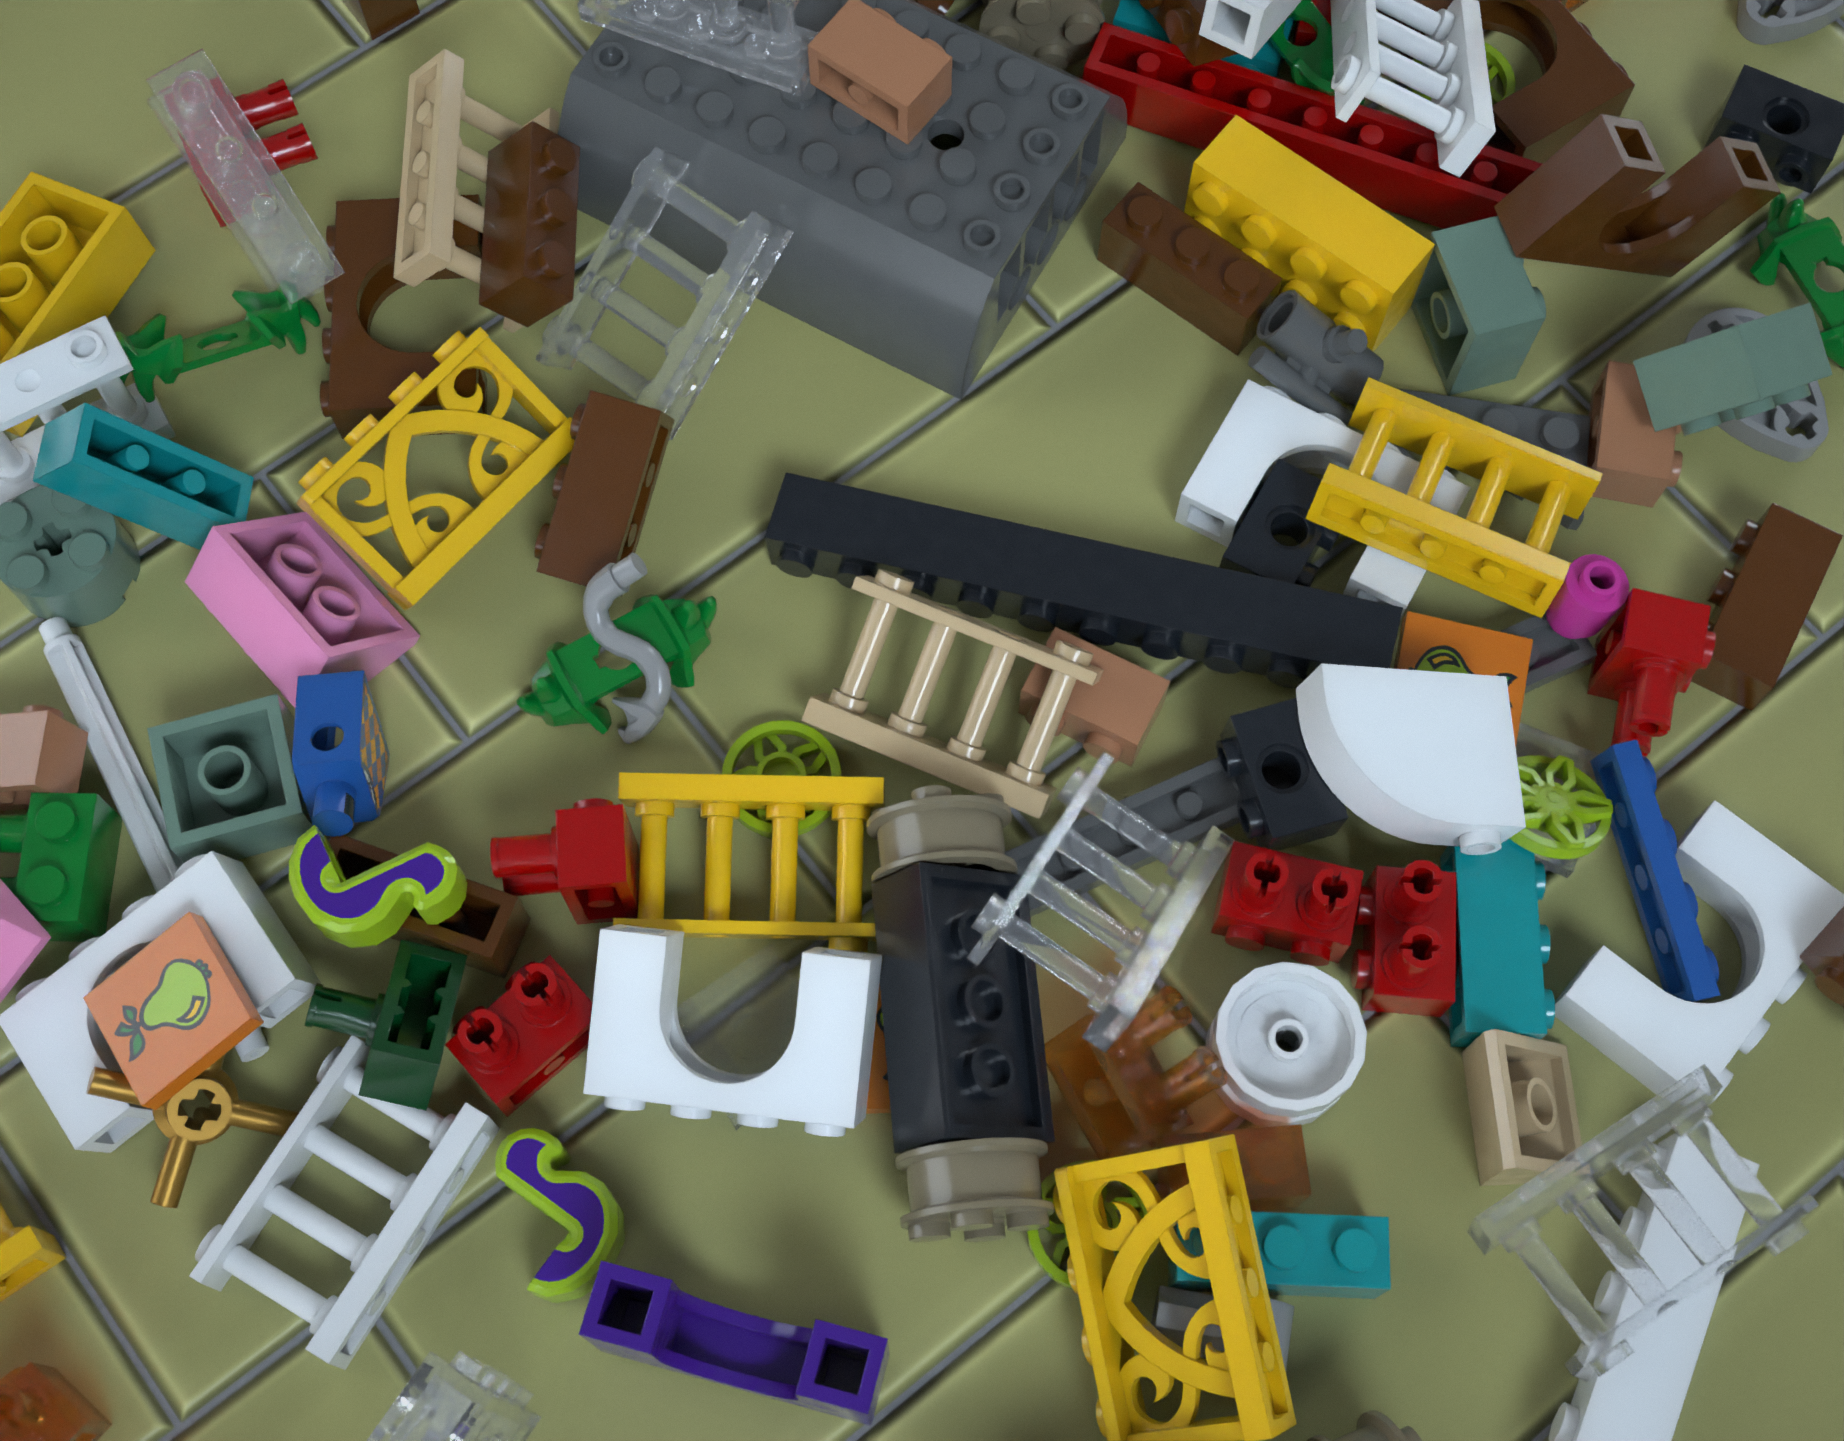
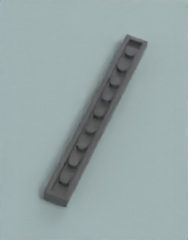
(1205, 797)

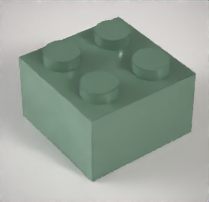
(1477, 306)
(1734, 371)
(230, 780)

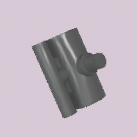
(1313, 356)

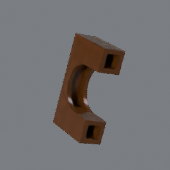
(1575, 81)
(1591, 207)
(360, 367)

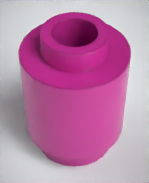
(1588, 597)

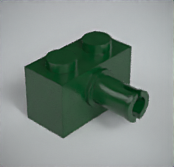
(401, 1027)

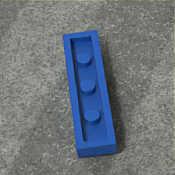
(1648, 856)

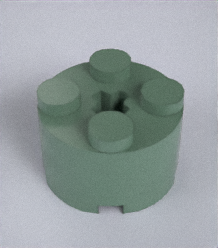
(65, 556)

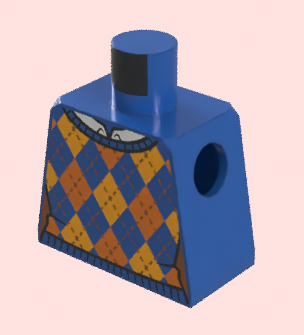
(343, 781)

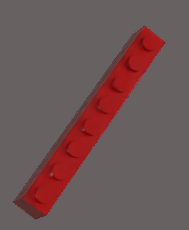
(1371, 153)

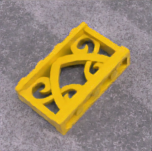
(426, 551)
(1113, 1326)

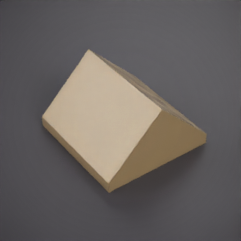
(1519, 1105)

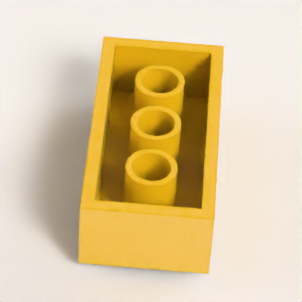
(1308, 230)
(61, 264)

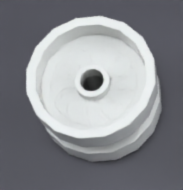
(1310, 1015)

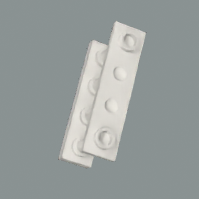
(1454, 78)
(57, 373)
(378, 1261)

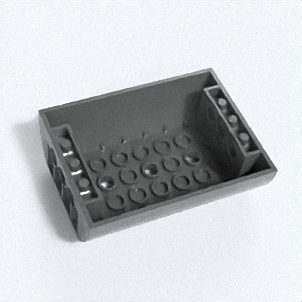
(891, 240)

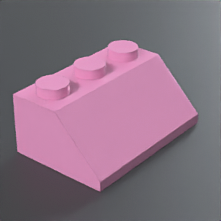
(296, 601)

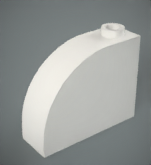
(1417, 752)

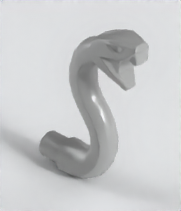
(605, 586)

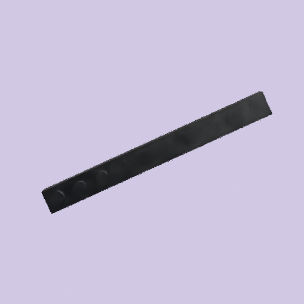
(1077, 584)

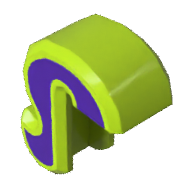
(378, 900)
(573, 1199)

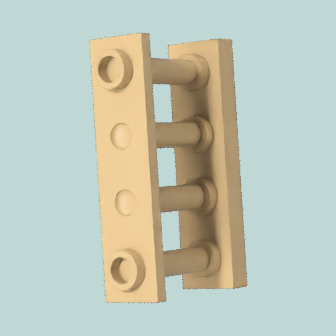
(430, 168)
(904, 734)

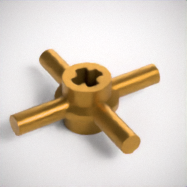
(201, 1128)

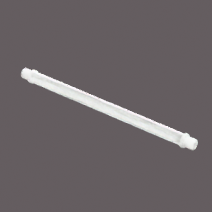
(120, 769)

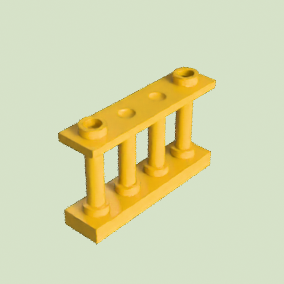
(1436, 538)
(785, 804)

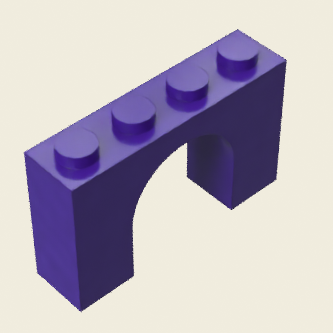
(664, 1327)

